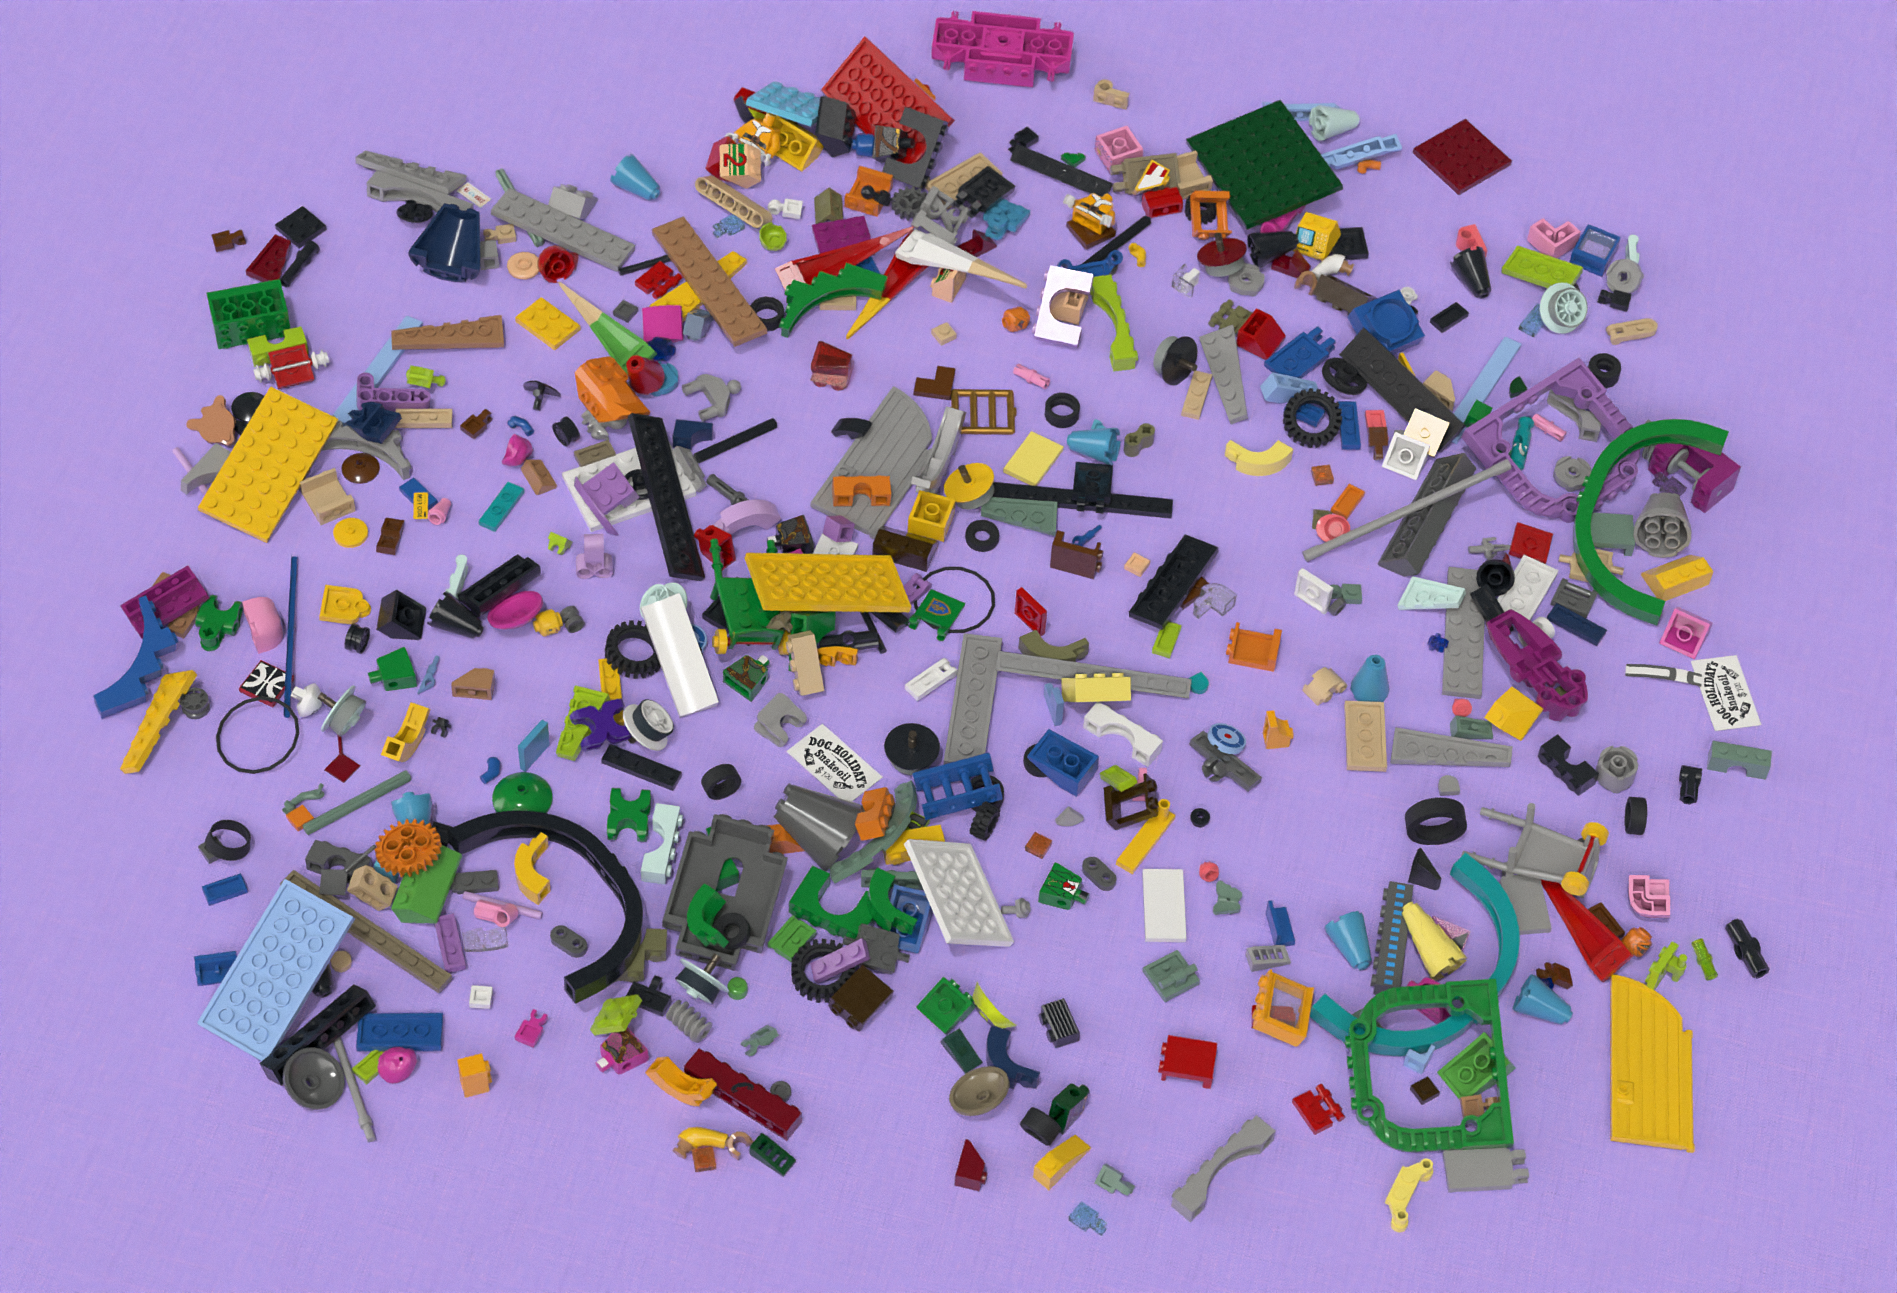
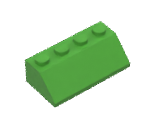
(424, 895)

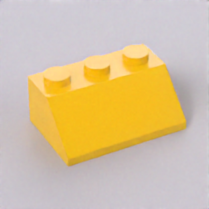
(797, 144)
(1678, 577)

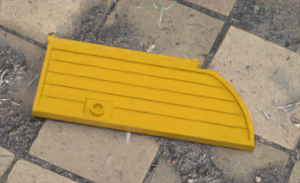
(1649, 1069)

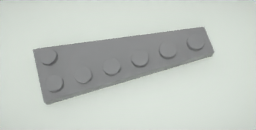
(426, 177)
(1223, 360)
(1437, 749)

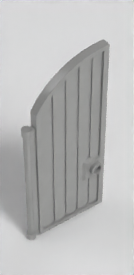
(892, 448)

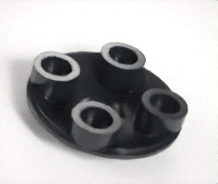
(414, 212)
(245, 405)

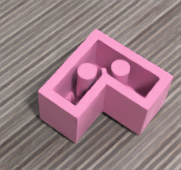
(1551, 240)

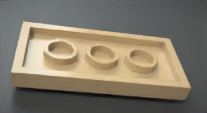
(952, 179)
(1365, 736)

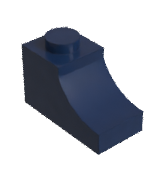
(689, 433)

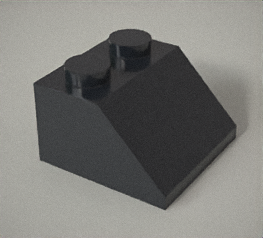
(401, 617)

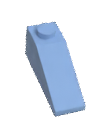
(1281, 388)

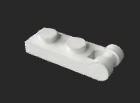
(930, 679)

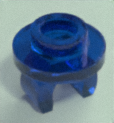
(1437, 643)

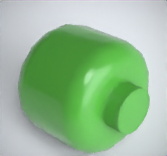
(737, 988)

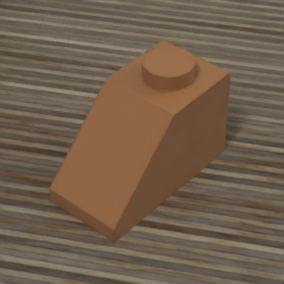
(475, 684)

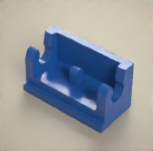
(213, 967)

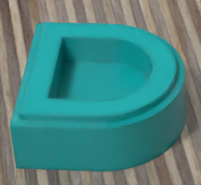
(1199, 683)

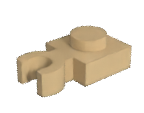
(503, 234)

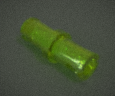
(1704, 959)

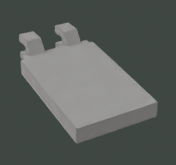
(1528, 902)
(1483, 1169)

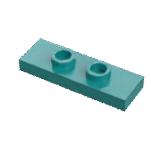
(501, 506)

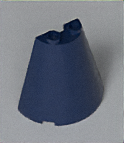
(449, 245)

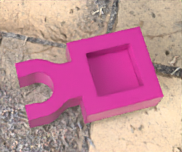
(531, 1030)

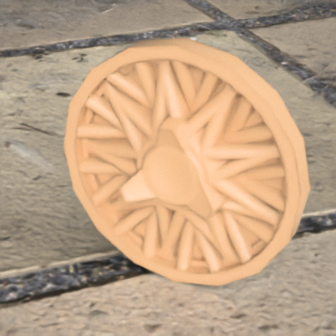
(523, 265)

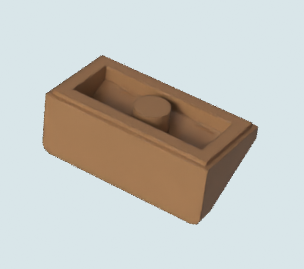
(538, 476)

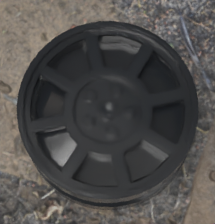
(565, 431)
(357, 638)

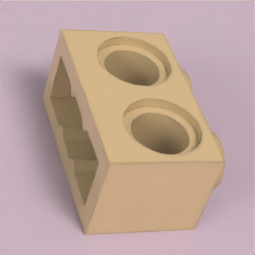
(372, 887)

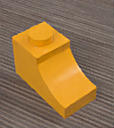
(1276, 731)

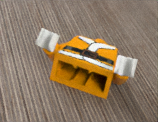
(761, 135)
(1092, 211)

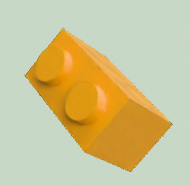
(474, 1075)

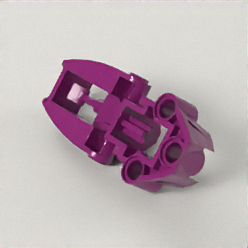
(1538, 665)

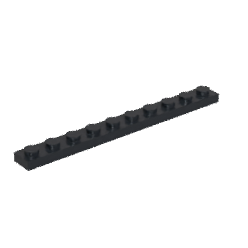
(1118, 502)

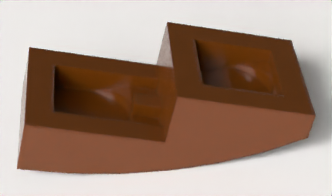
(390, 536)

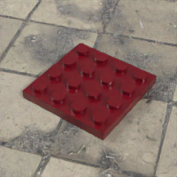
(1462, 156)

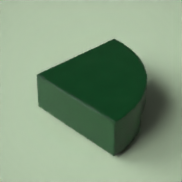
(1517, 387)

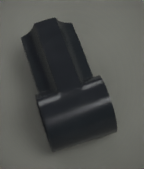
(1690, 780)

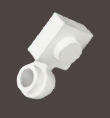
(790, 208)

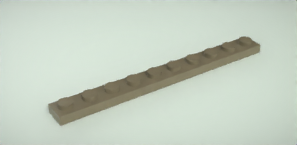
(382, 941)

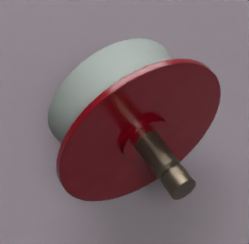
(1222, 256)

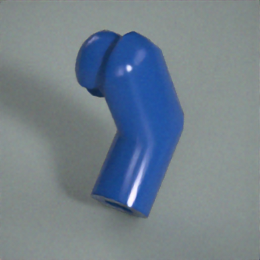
(523, 423)
(493, 770)

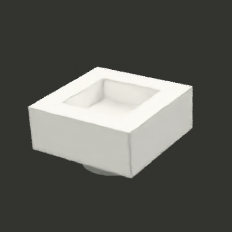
(1192, 276)
(480, 997)

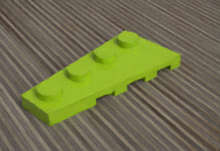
(572, 735)

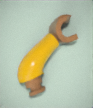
(698, 1136)

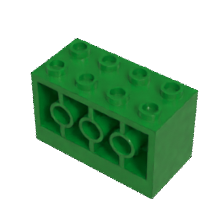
(248, 313)

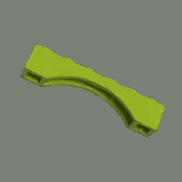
(1121, 350)

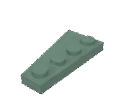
(1029, 514)

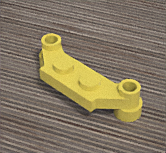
(1403, 1190)

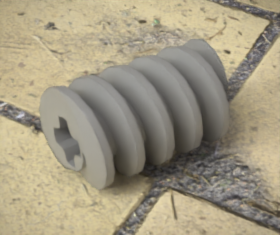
(688, 1022)

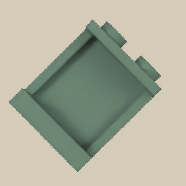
(1613, 531)

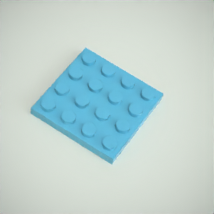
(786, 103)

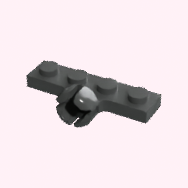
(1223, 764)

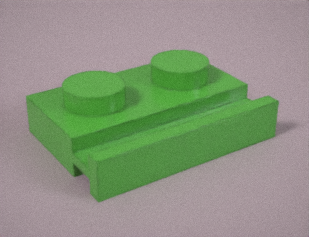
(791, 938)

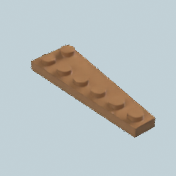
(483, 333)

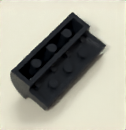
(499, 584)

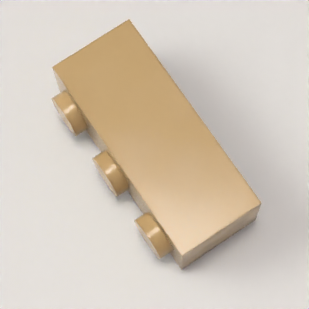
(805, 663)

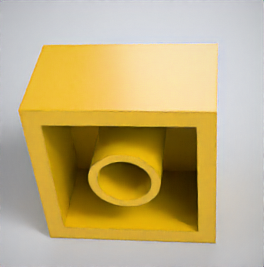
(931, 515)

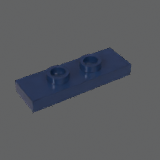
(1576, 624)

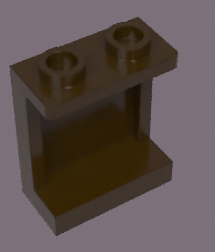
(860, 998)

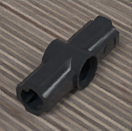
(860, 640)
(1747, 948)

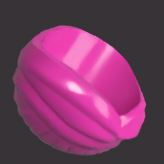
(517, 451)
(392, 1068)

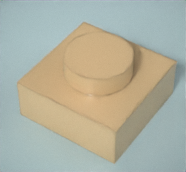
(944, 333)

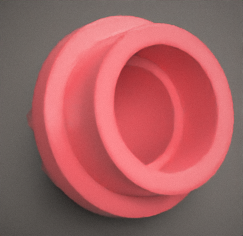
(1209, 871)

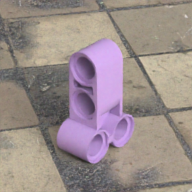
(594, 559)

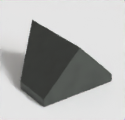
(1423, 872)

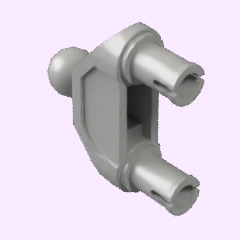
(716, 393)

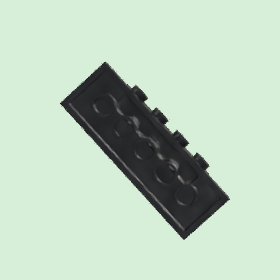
(1173, 582)

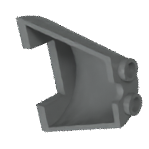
(817, 822)

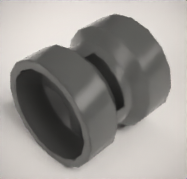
(572, 620)

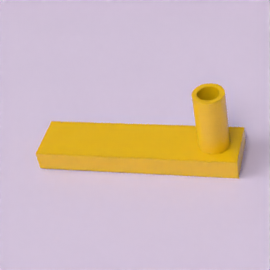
(1146, 838)

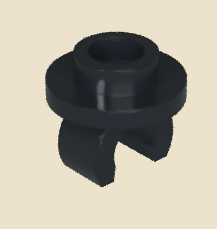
(441, 723)

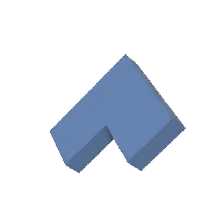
(1054, 703)

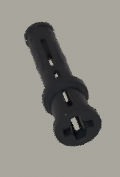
(303, 258)

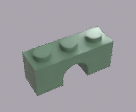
(1725, 755)

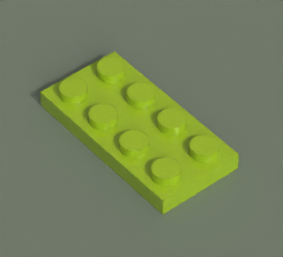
(1540, 268)

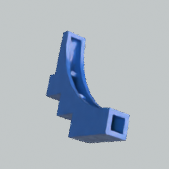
(147, 666)

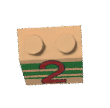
(740, 164)
(947, 284)

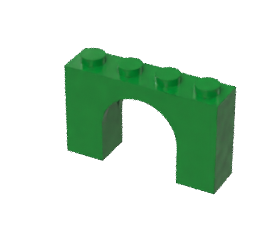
(806, 906)

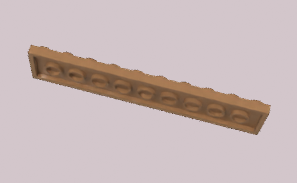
(709, 281)

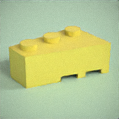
(1096, 688)

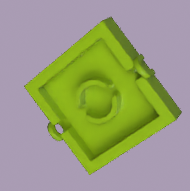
(616, 1014)

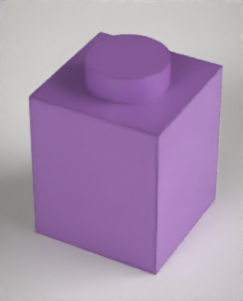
(838, 528)

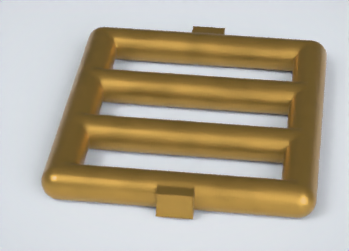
(991, 394)

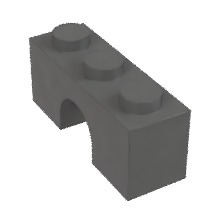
(325, 855)

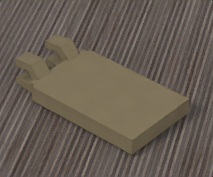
(1134, 168)

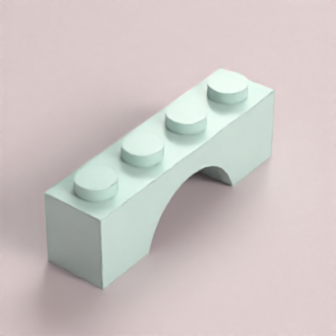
(656, 864)

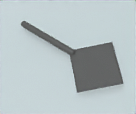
(335, 880)

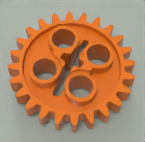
(408, 847)

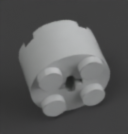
(1617, 768)

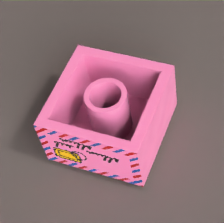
(1116, 146)

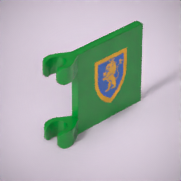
(939, 611)

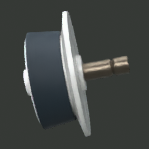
(648, 724)

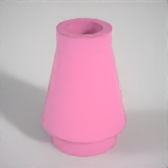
(439, 512)

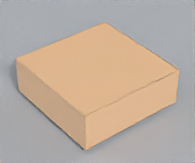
(1137, 564)

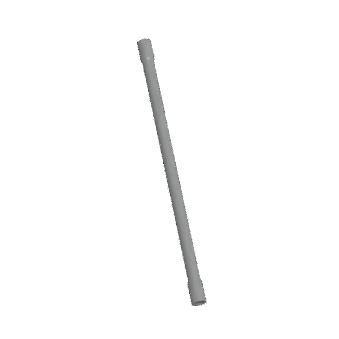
(1319, 550)

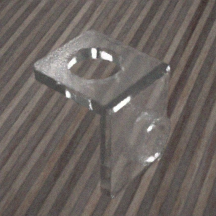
(1181, 284)

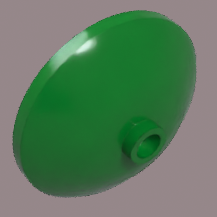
(535, 797)

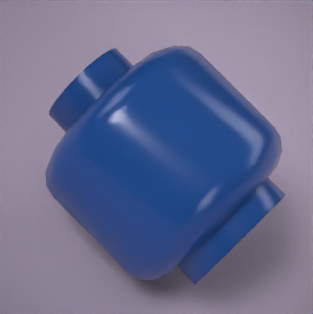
(863, 145)

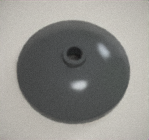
(323, 1074)

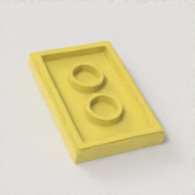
(1033, 459)

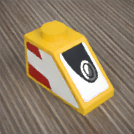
(1152, 178)

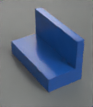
(1279, 925)

